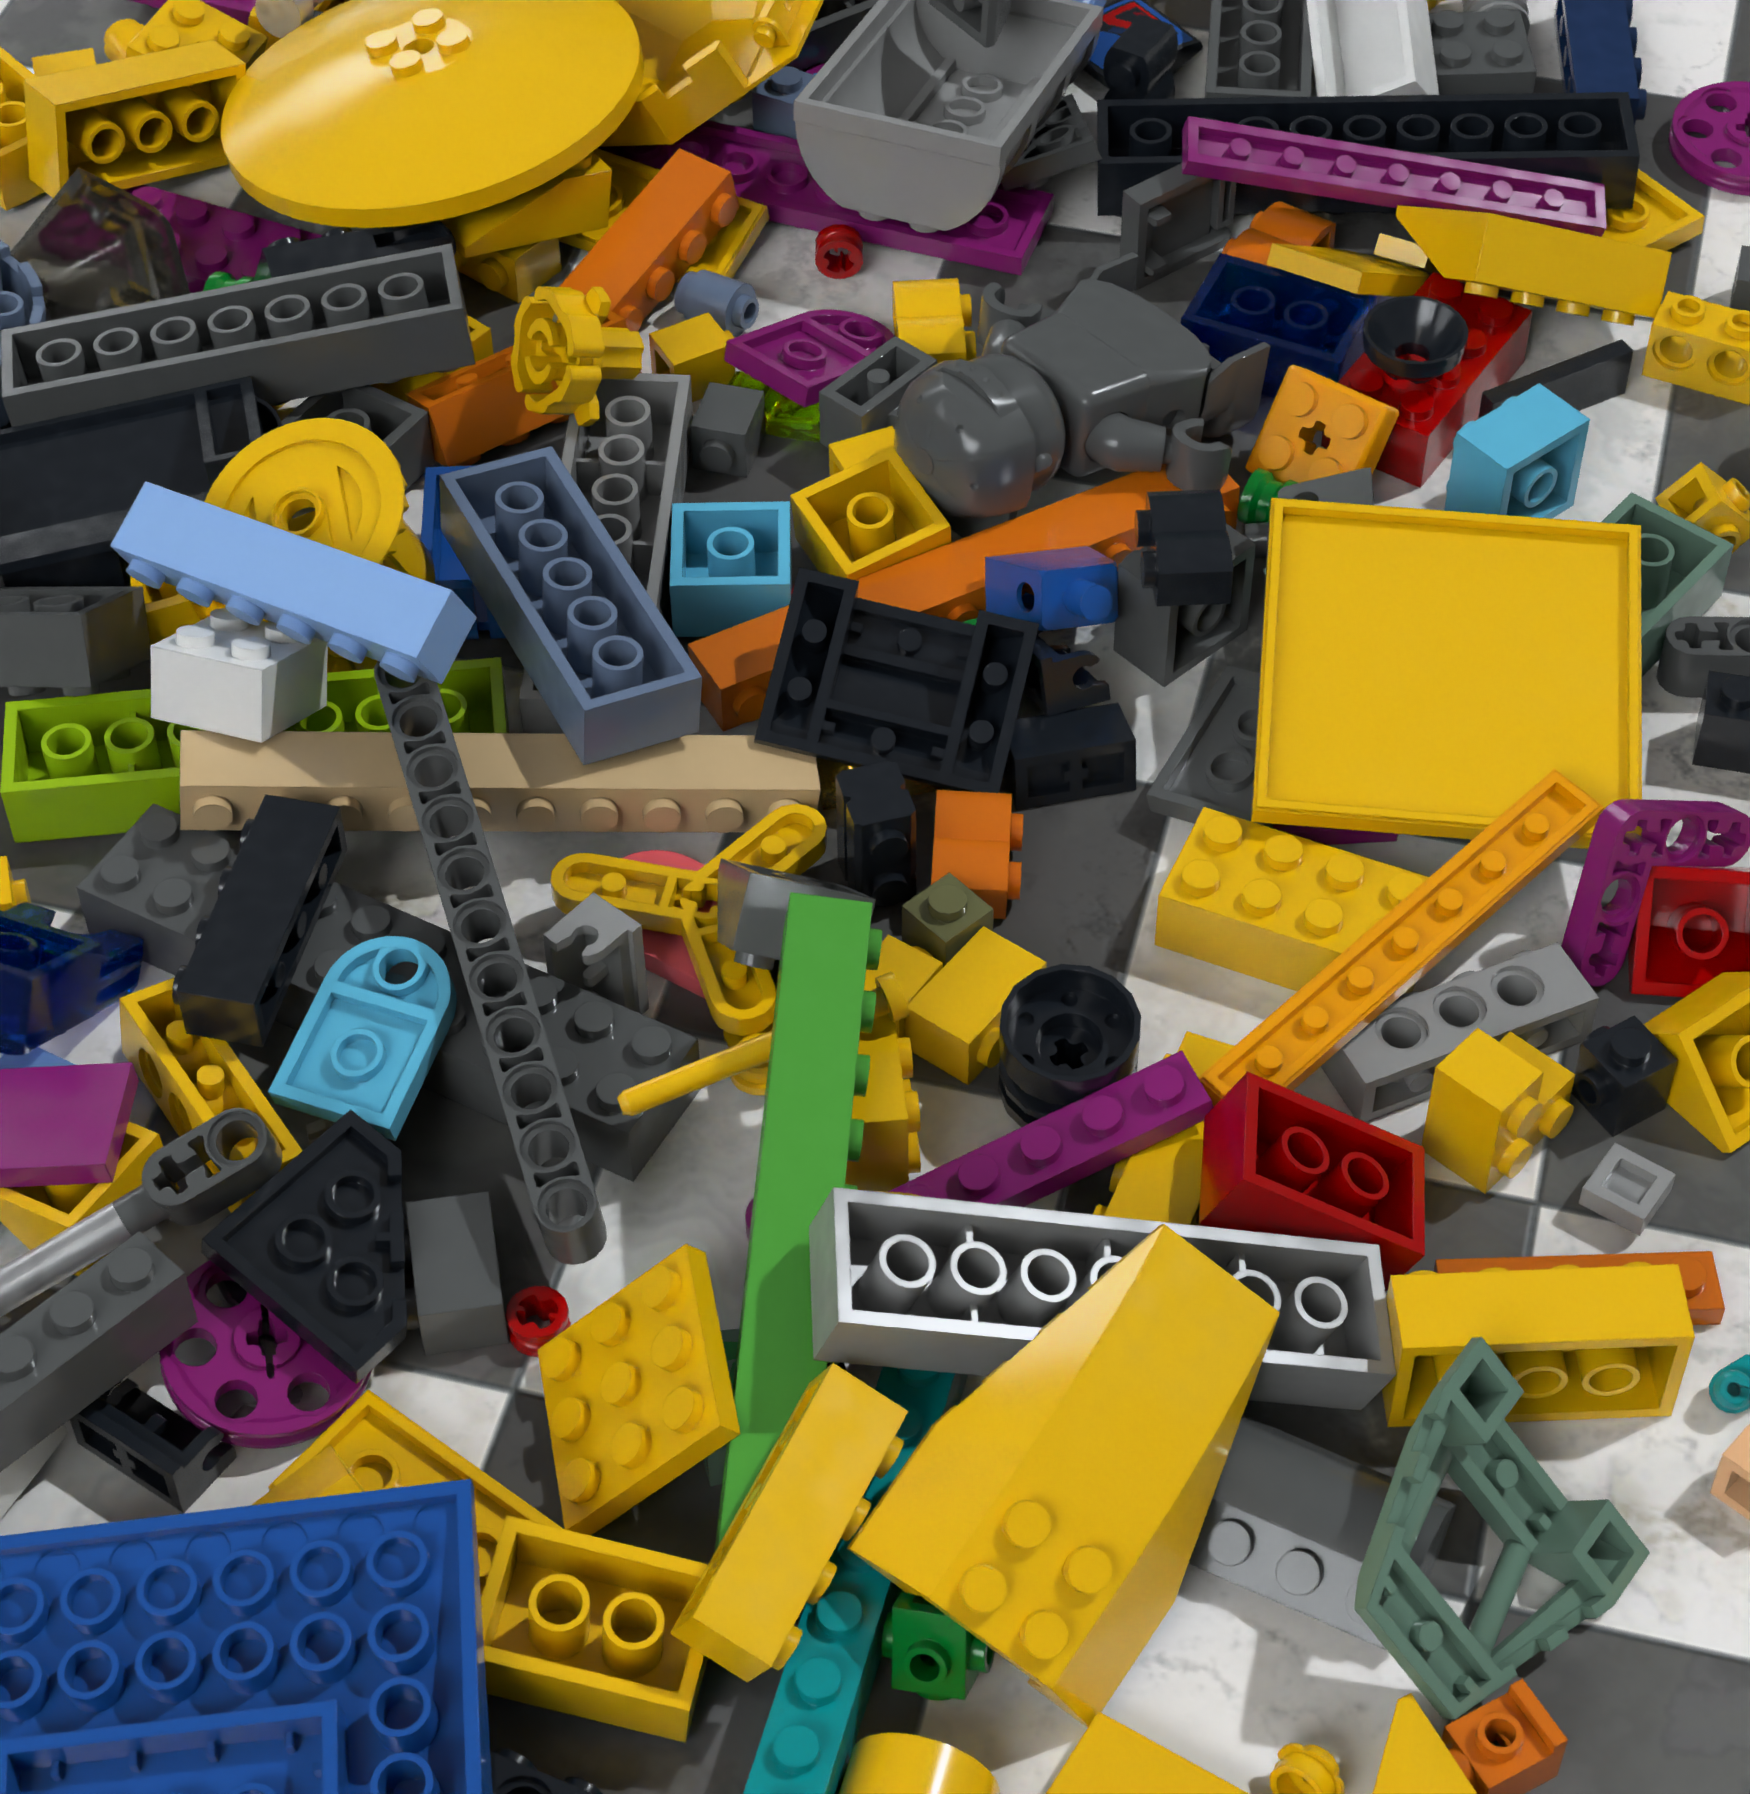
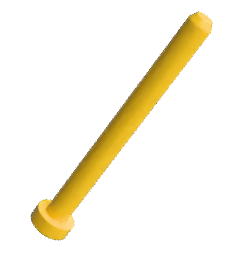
(737, 1058)

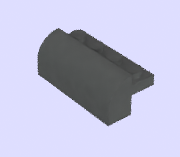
(1300, 1524)

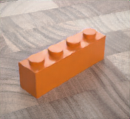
(658, 236)
(481, 408)

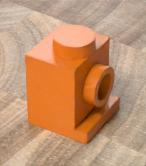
(1528, 1741)

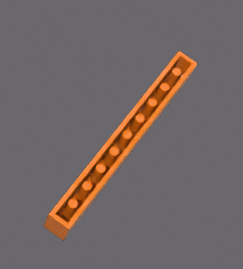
(939, 583)

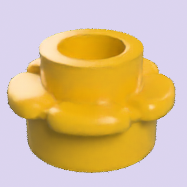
(1305, 1771)

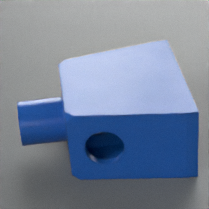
(1068, 586)

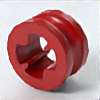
(837, 237)
(548, 1306)

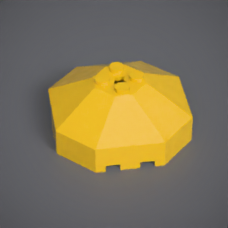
(706, 58)

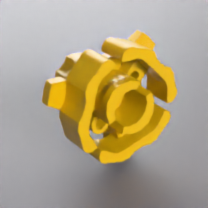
(570, 351)

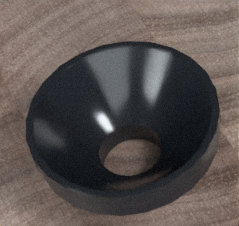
(1418, 328)

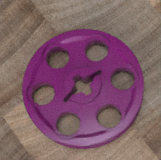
(1724, 132)
(243, 1367)

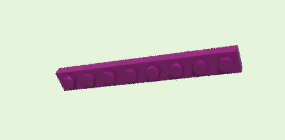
(1386, 175)

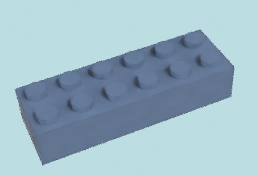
(570, 605)

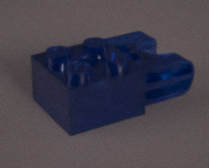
(57, 976)

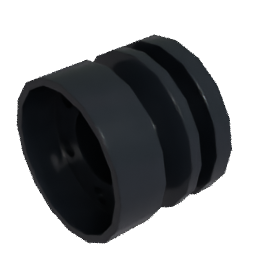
(1064, 1039)

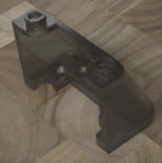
(101, 250)

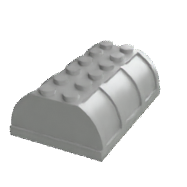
(926, 118)

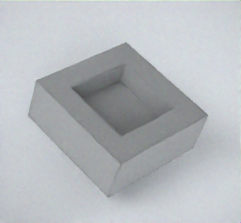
(1627, 1189)

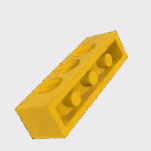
(192, 1073)

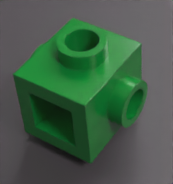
(931, 1651)

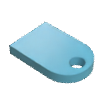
(369, 1039)

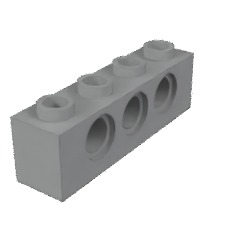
(1396, 1054)

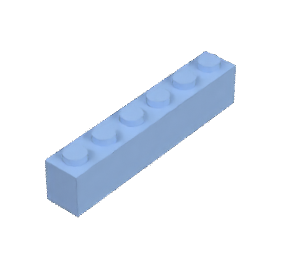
(294, 583)

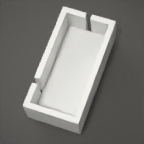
(1372, 47)

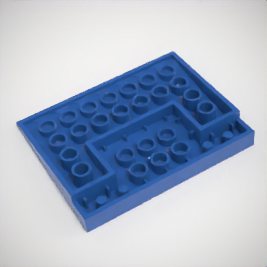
(249, 1650)

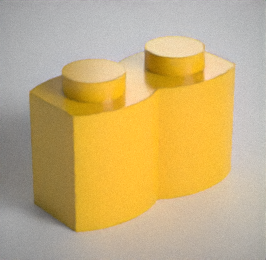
(933, 318)

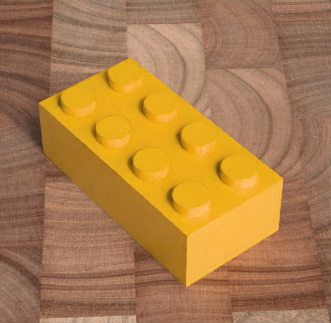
(131, 117)
(1271, 899)
(1567, 1334)

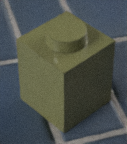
(944, 918)

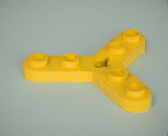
(736, 994)

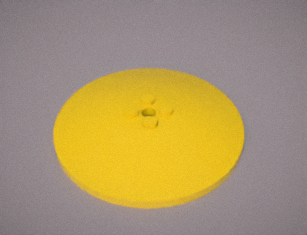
(428, 106)

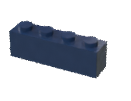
(1599, 49)

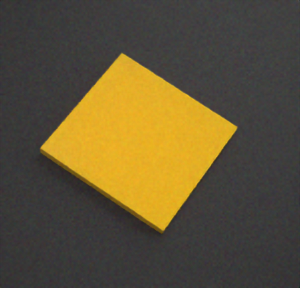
(1443, 666)

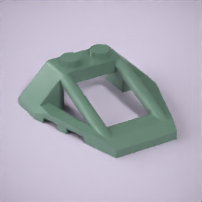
(1572, 1541)

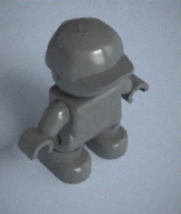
(1074, 391)

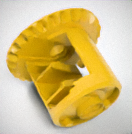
(343, 476)

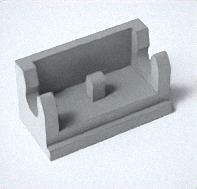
(600, 953)

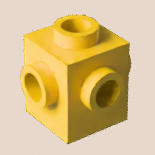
(1710, 504)

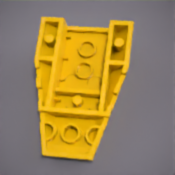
(1081, 1473)

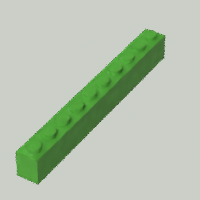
(800, 1160)

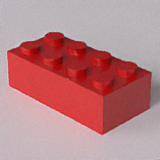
(1441, 407)

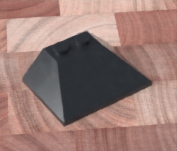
(896, 686)

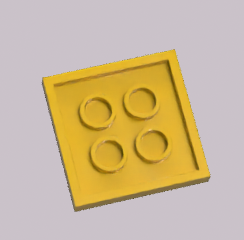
(637, 1391)

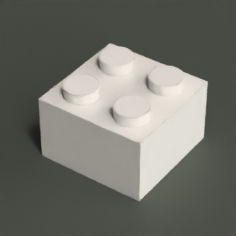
(237, 677)

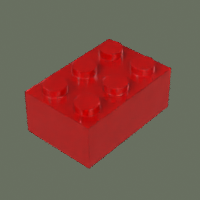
(1312, 1173)

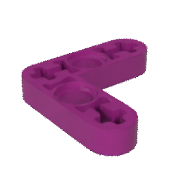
(1614, 855)

